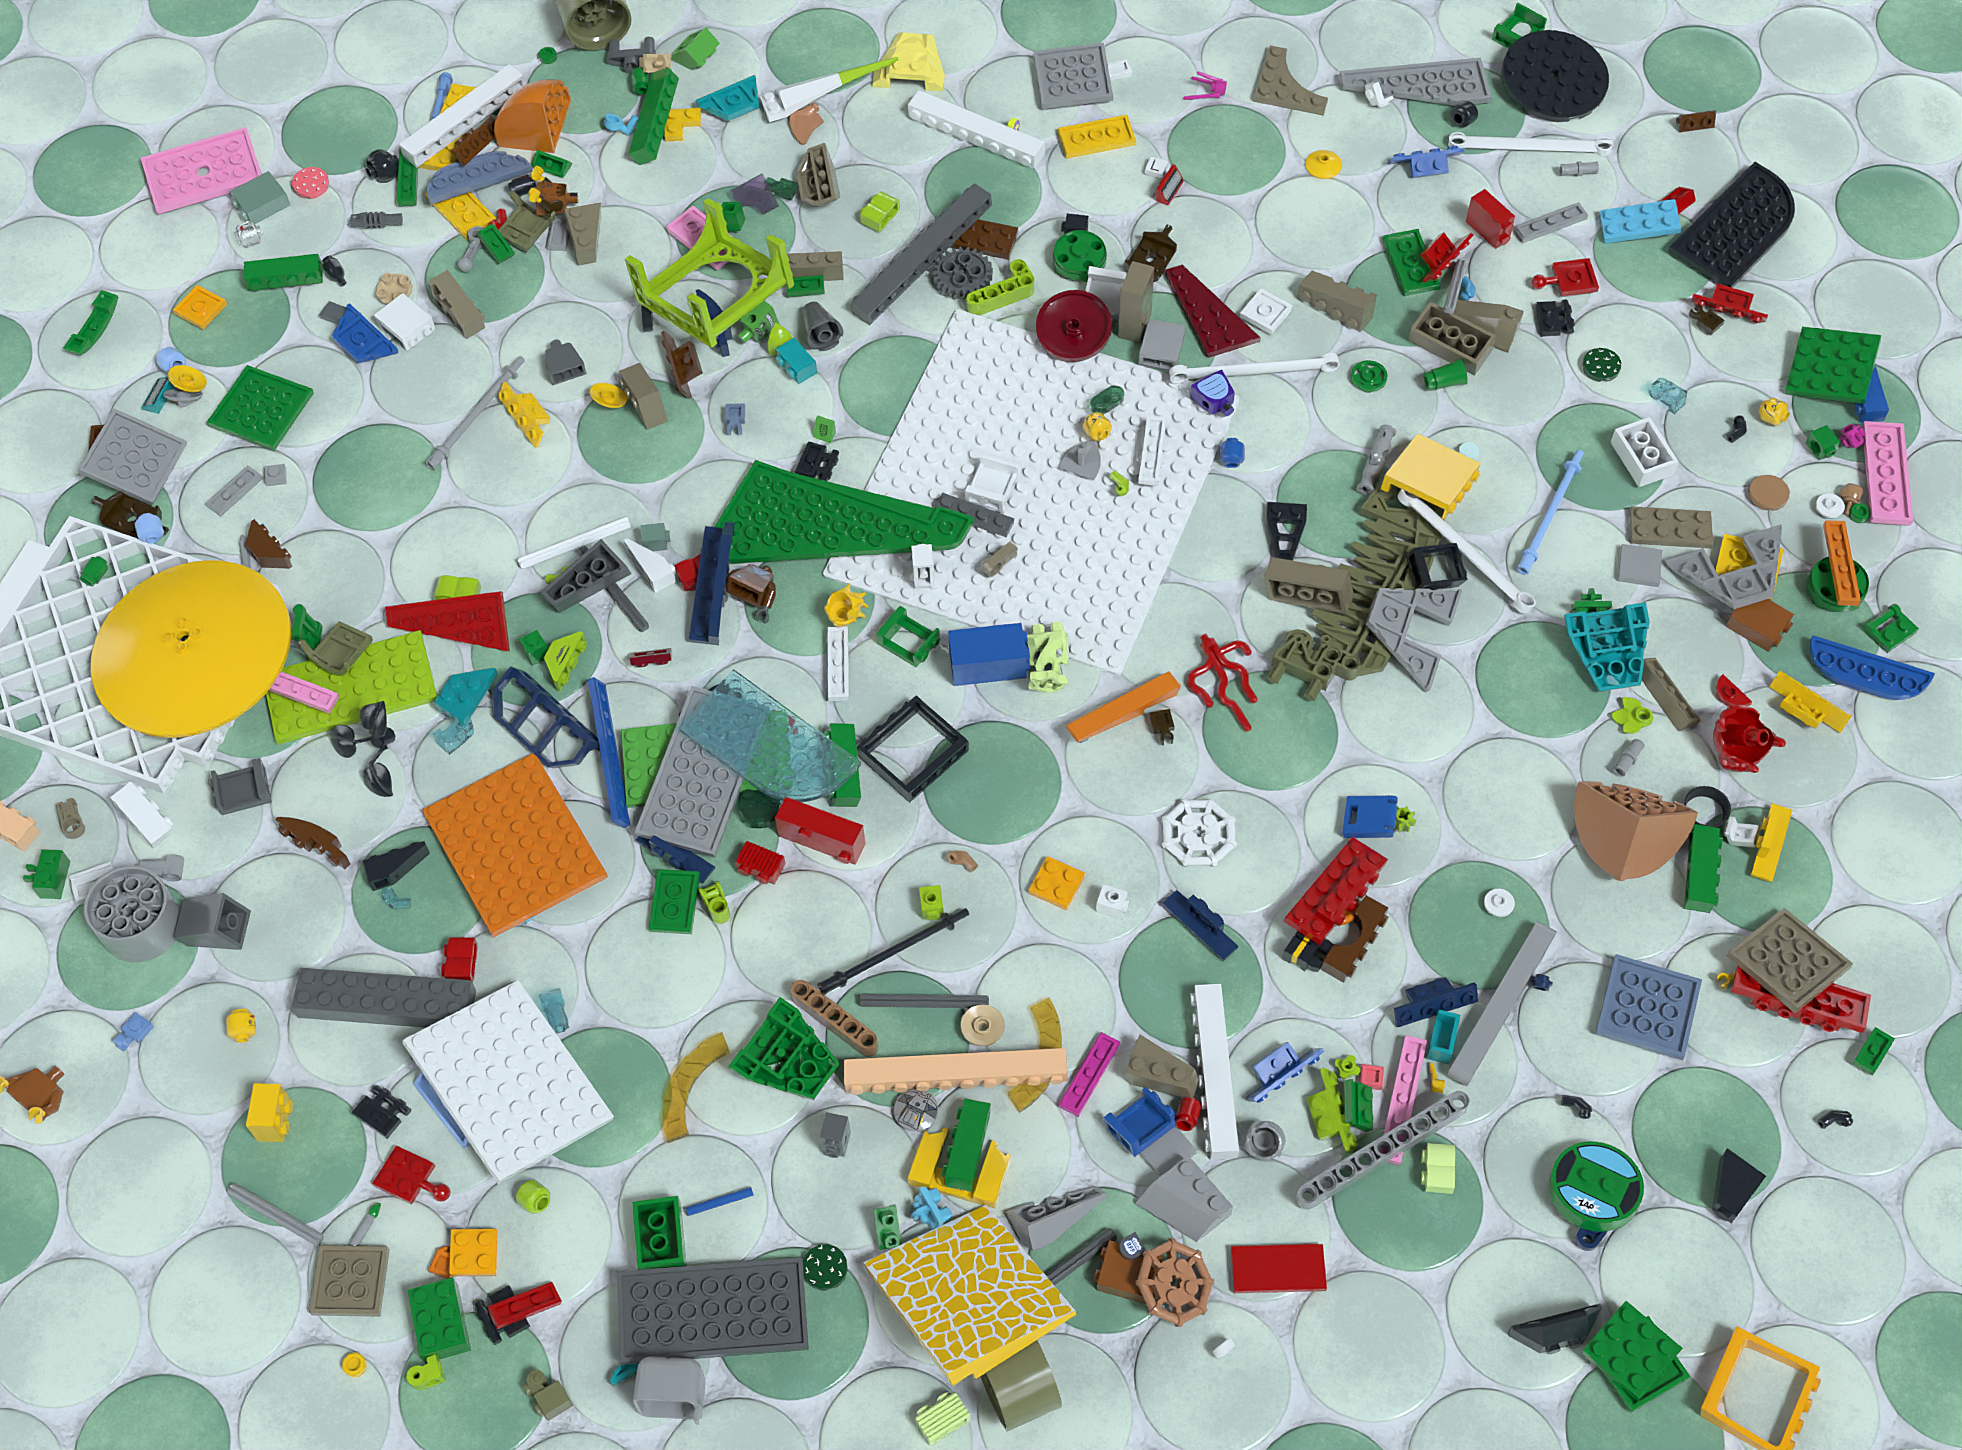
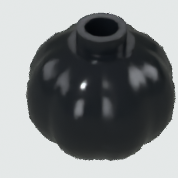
(382, 165)

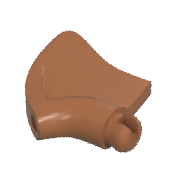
(804, 122)

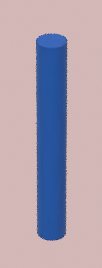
(719, 1201)

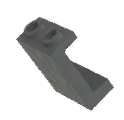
(240, 788)

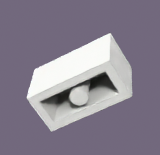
(923, 565)

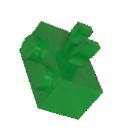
(49, 874)

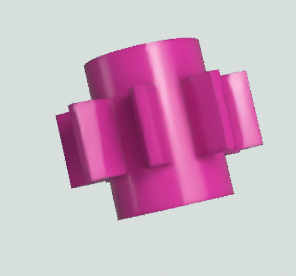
(1852, 436)

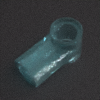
(553, 1006)

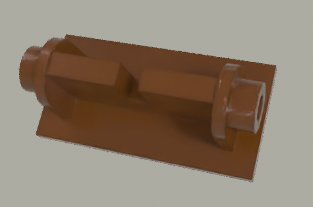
(1696, 121)

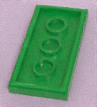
(1406, 259)

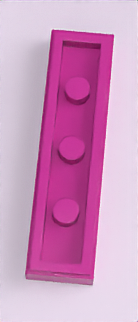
(1089, 1074)

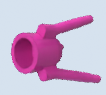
(1218, 86)

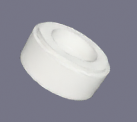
(1224, 1348)

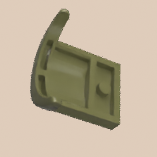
(524, 224)
(338, 649)

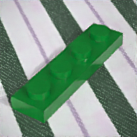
(407, 182)

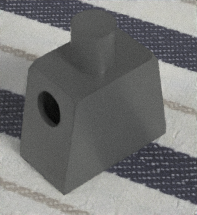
(563, 362)

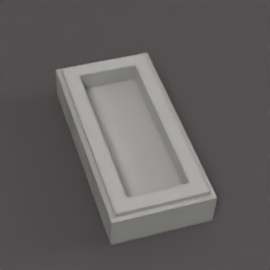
(558, 235)

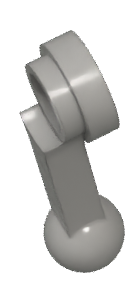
(466, 263)

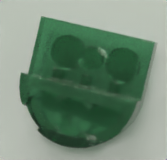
(757, 808)

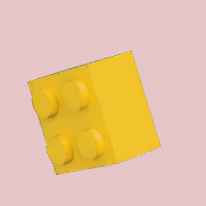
(269, 1112)

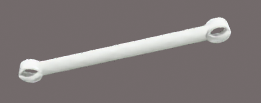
(1532, 144)
(1255, 368)
(1465, 548)

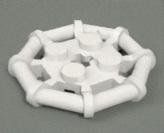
(1203, 822)

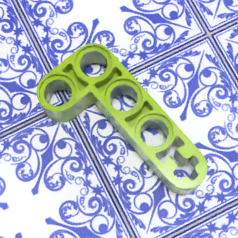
(1000, 294)

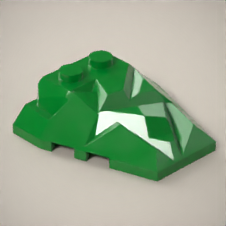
(786, 1054)

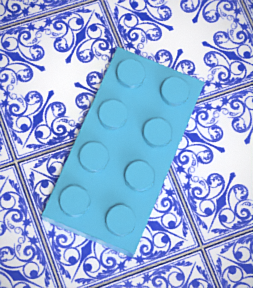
(1640, 221)

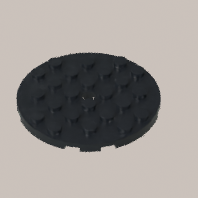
(1530, 82)

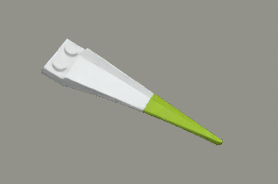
(797, 95)

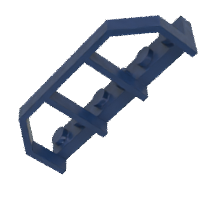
(711, 584)
(551, 705)

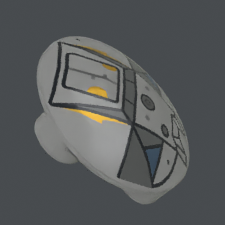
(916, 1110)

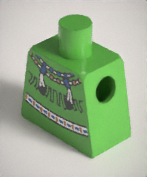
(758, 323)

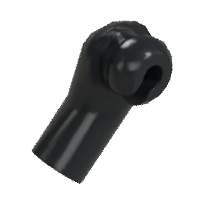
(1740, 429)
(1578, 1102)
(1835, 1116)

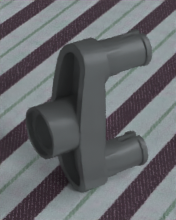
(629, 57)

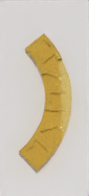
(1050, 1038)
(682, 1082)

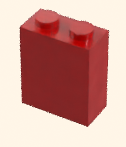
(1490, 218)

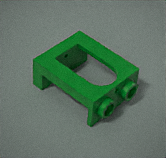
(1502, 33)
(894, 623)

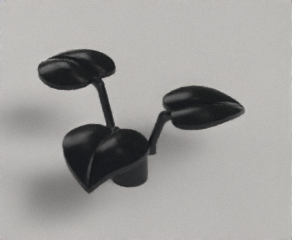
(374, 719)

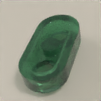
(1105, 400)

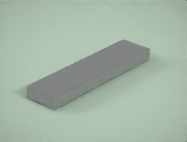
(1550, 222)

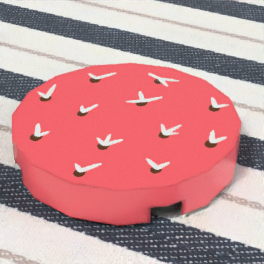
(310, 182)

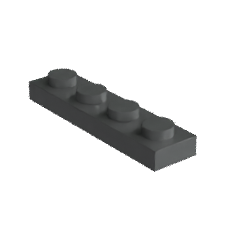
(983, 517)

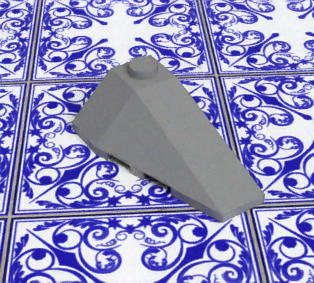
(1047, 1221)

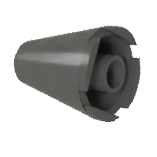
(821, 327)

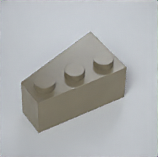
(456, 304)

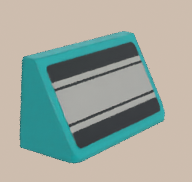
(155, 399)

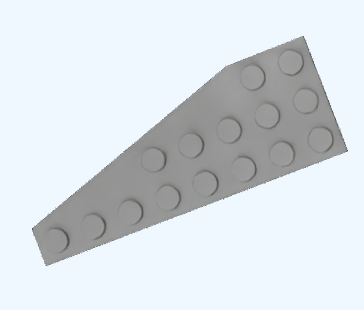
(1432, 82)

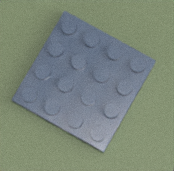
(1649, 1007)

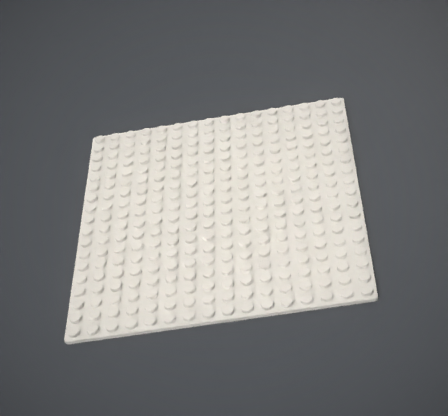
(1079, 544)

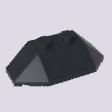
(1557, 1330)

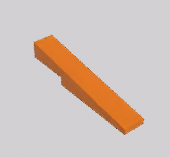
(1125, 707)

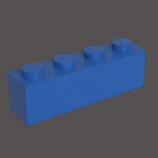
(1876, 406)

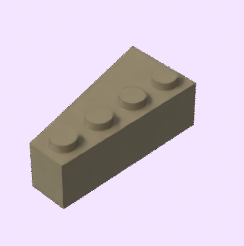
(1338, 300)

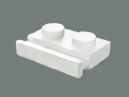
(84, 880)

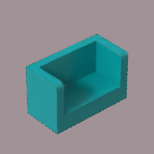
(1443, 1037)

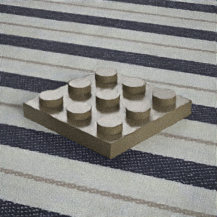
(349, 1281)

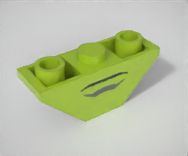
(563, 657)

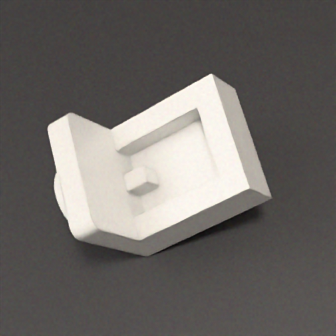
(1375, 96)
(1741, 834)

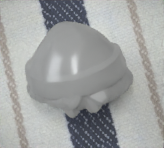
(1264, 1140)

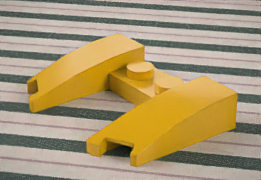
(927, 1173)

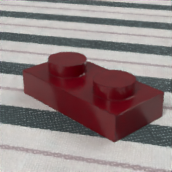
(643, 658)

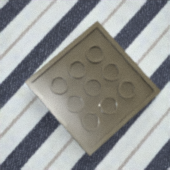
(1789, 960)

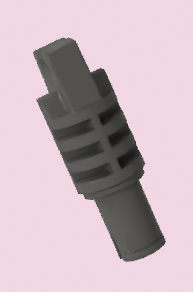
(375, 219)

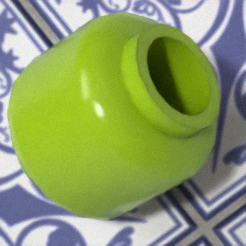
(533, 1196)

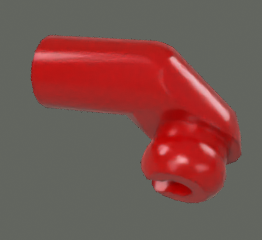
(502, 217)

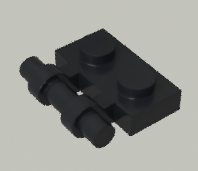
(1549, 321)
(812, 458)
(378, 1117)
(491, 1331)

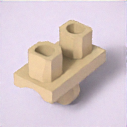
(654, 62)

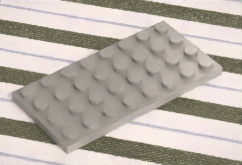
(690, 793)

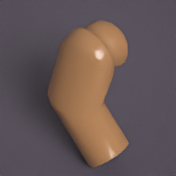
(962, 858)

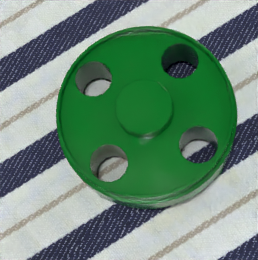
(1077, 252)
(1822, 589)

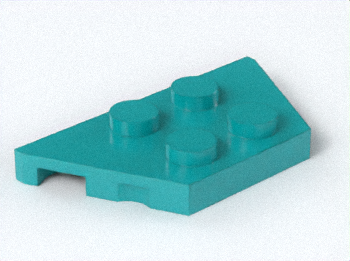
(732, 100)
(464, 693)

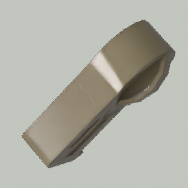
(999, 559)
(69, 817)

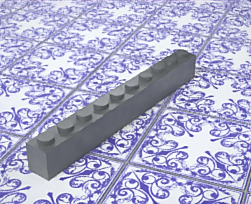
(921, 254)

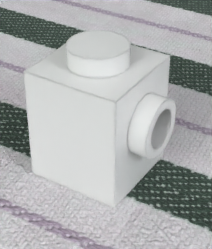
(1112, 902)

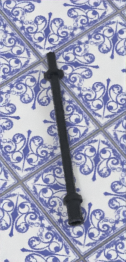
(840, 978)

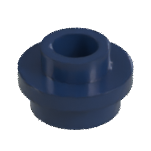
(1541, 982)

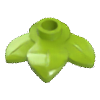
(1630, 716)

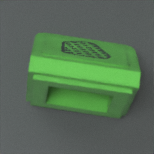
(824, 429)

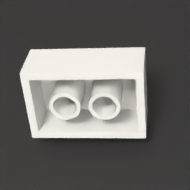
(1644, 452)

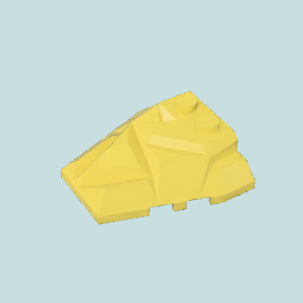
(917, 61)

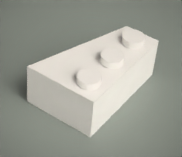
(142, 814)

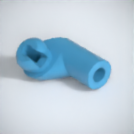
(1469, 289)

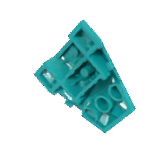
(1611, 644)

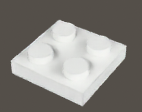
(1266, 311)

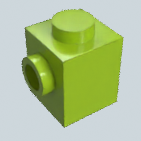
(931, 902)

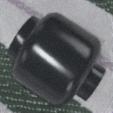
(1464, 114)

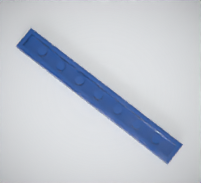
(609, 752)

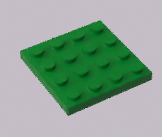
(1833, 364)
(260, 407)

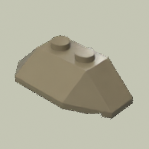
(817, 177)

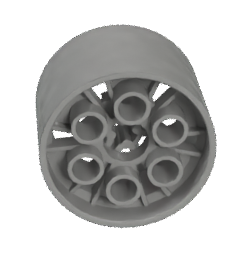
(123, 887)

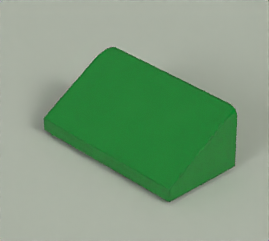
(551, 163)

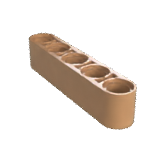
(838, 1026)

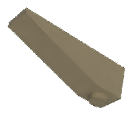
(1495, 318)

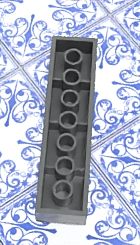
(379, 997)

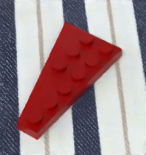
(467, 619)

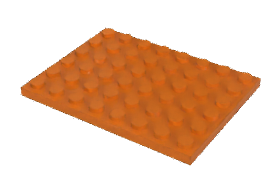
(514, 844)

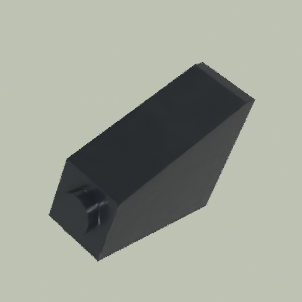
(1734, 1185)

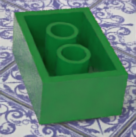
(659, 1233)
(439, 1319)

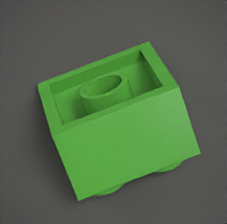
(695, 49)

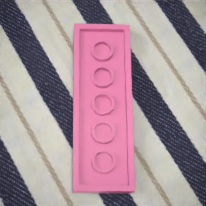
(1887, 473)

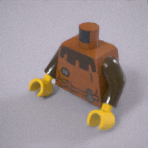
(550, 195)

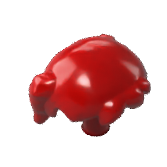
(1743, 739)

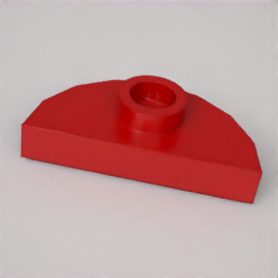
(1730, 694)

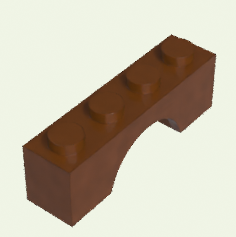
(1342, 958)

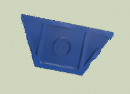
(361, 338)

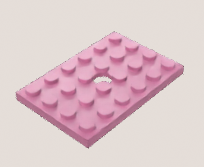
(174, 171)

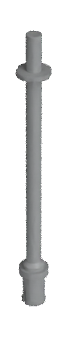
(441, 452)

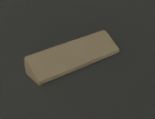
(1668, 695)

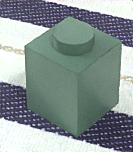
(655, 536)

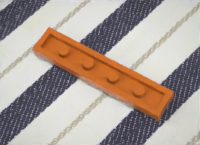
(1841, 563)

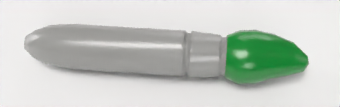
(365, 1226)

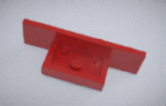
(1441, 252)
(1732, 301)

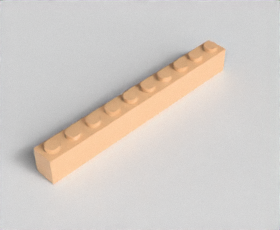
(955, 1070)

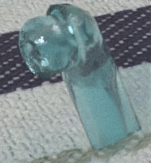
(393, 901)

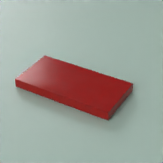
(1278, 1268)

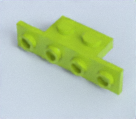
(1329, 1112)

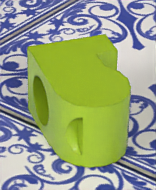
(426, 1376)

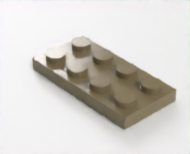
(1671, 527)

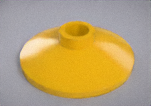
(1323, 164)
(187, 378)
(608, 395)

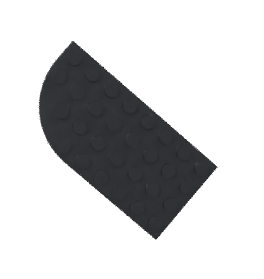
(1738, 227)

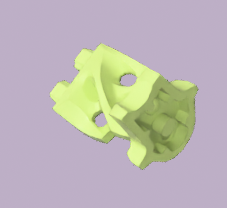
(1047, 644)

